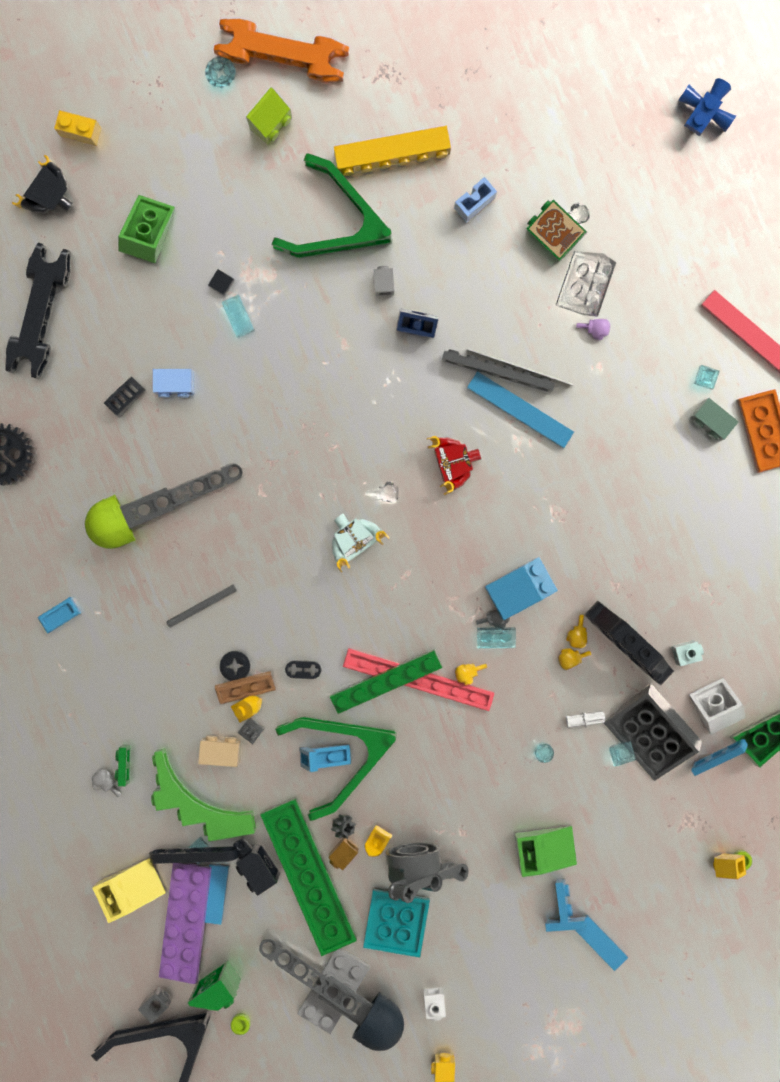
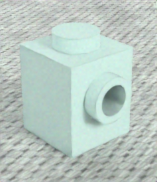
(687, 653)

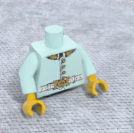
(354, 539)

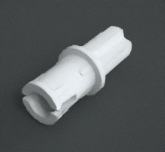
(585, 719)

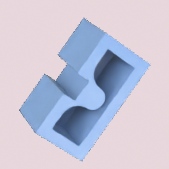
(469, 205)
(173, 382)

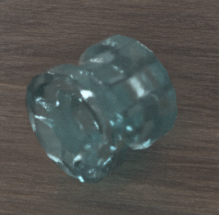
(542, 750)

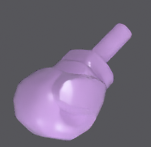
(598, 328)

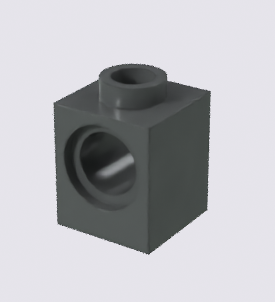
(152, 1012)

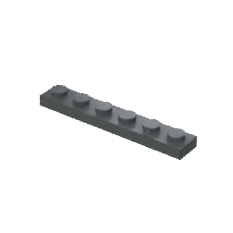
(490, 368)

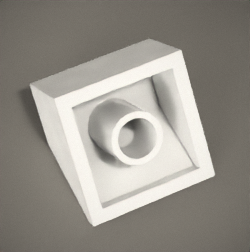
(717, 706)

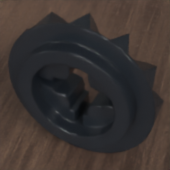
(228, 659)

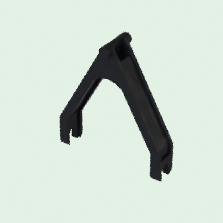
(187, 1029)

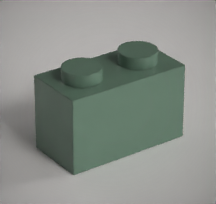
(713, 420)

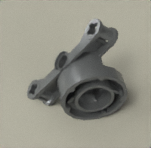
(419, 867)

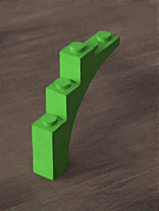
(172, 794)

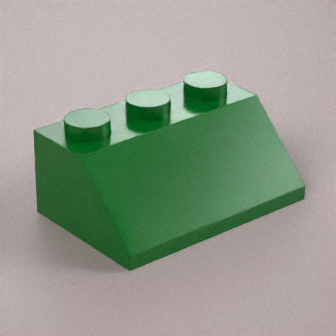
(216, 989)

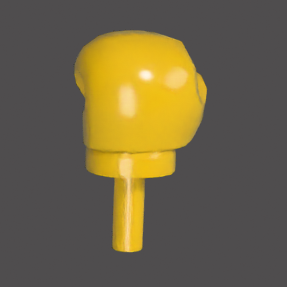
(578, 636)
(571, 658)
(466, 672)

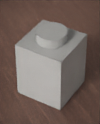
(384, 281)

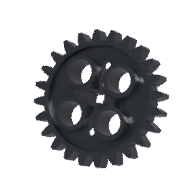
(14, 442)

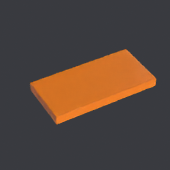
(762, 426)

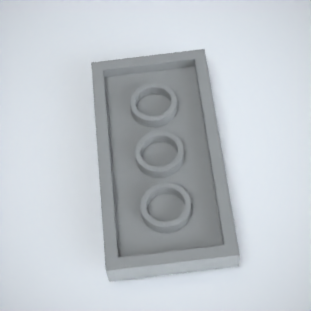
(347, 970)

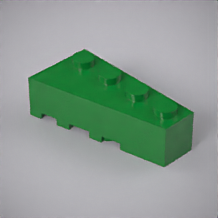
(762, 739)

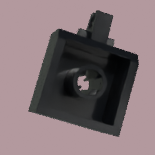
(255, 866)

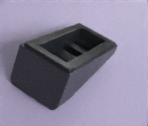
(129, 401)

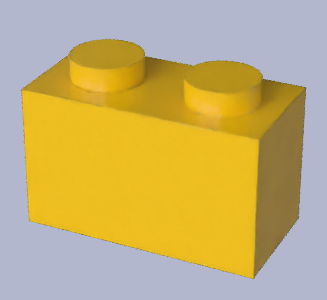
(77, 128)

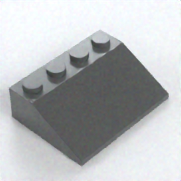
(655, 731)

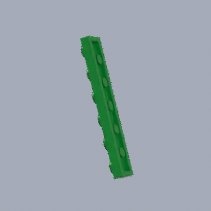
(386, 681)

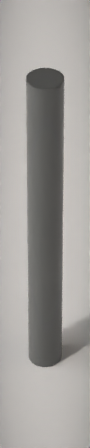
(200, 606)

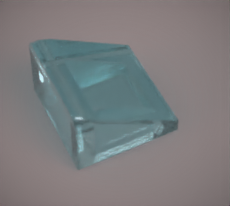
(622, 753)

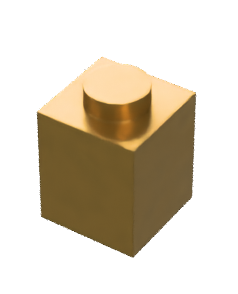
(342, 854)

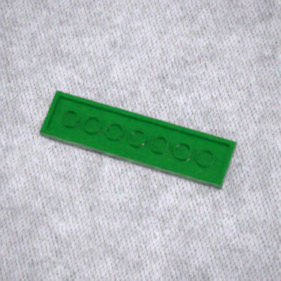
(308, 877)

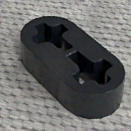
(303, 674)

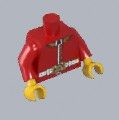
(453, 461)

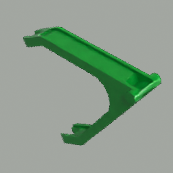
(372, 233)
(375, 739)

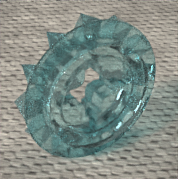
(218, 64)

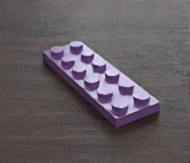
(185, 922)

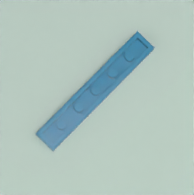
(520, 409)

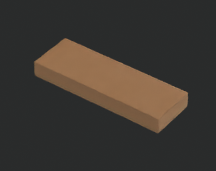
(245, 687)

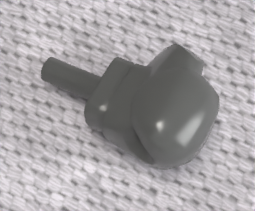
(493, 618)

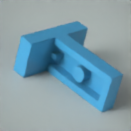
(324, 757)
(565, 911)

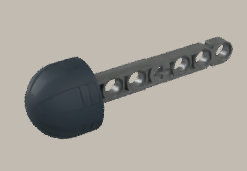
(378, 1022)

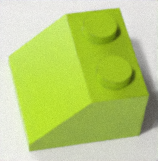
(269, 116)

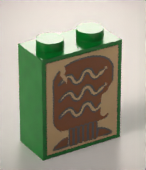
(556, 229)

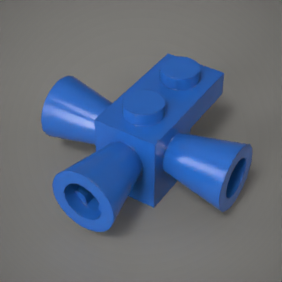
(707, 107)

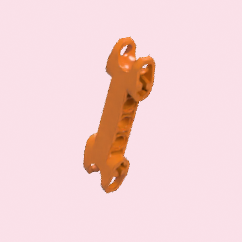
(250, 43)

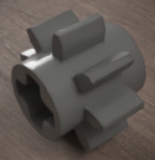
(343, 826)

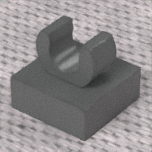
(251, 730)

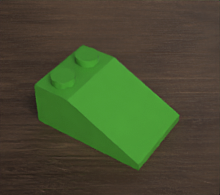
(145, 229)

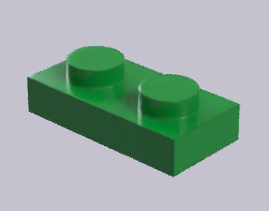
(122, 774)

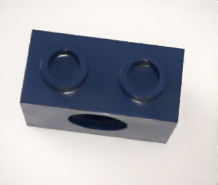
(417, 323)

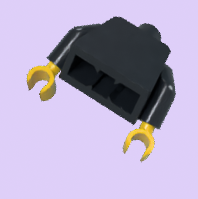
(46, 190)

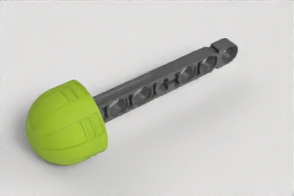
(111, 524)

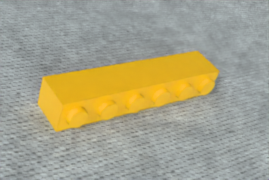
(392, 150)

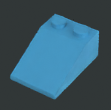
(521, 588)

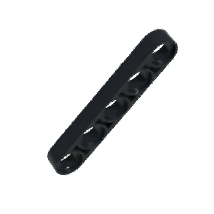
(193, 855)

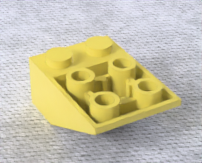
(128, 890)

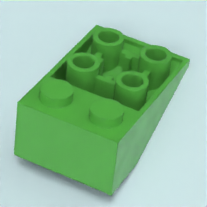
(545, 850)

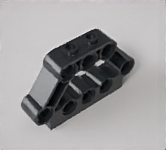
(629, 642)

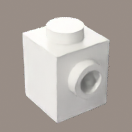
(434, 1003)

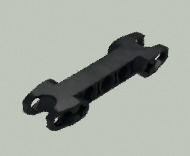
(45, 282)

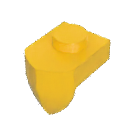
(246, 707)
(377, 842)

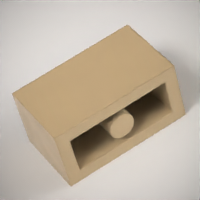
(219, 751)

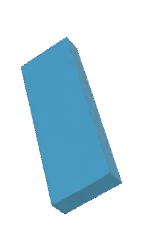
(719, 757)
(217, 893)
(602, 944)

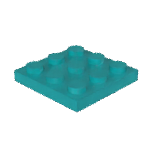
(396, 924)

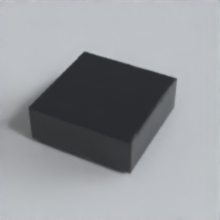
(221, 282)

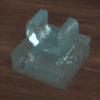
(706, 377)

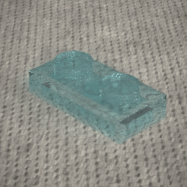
(238, 316)
(496, 637)

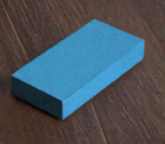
(59, 615)

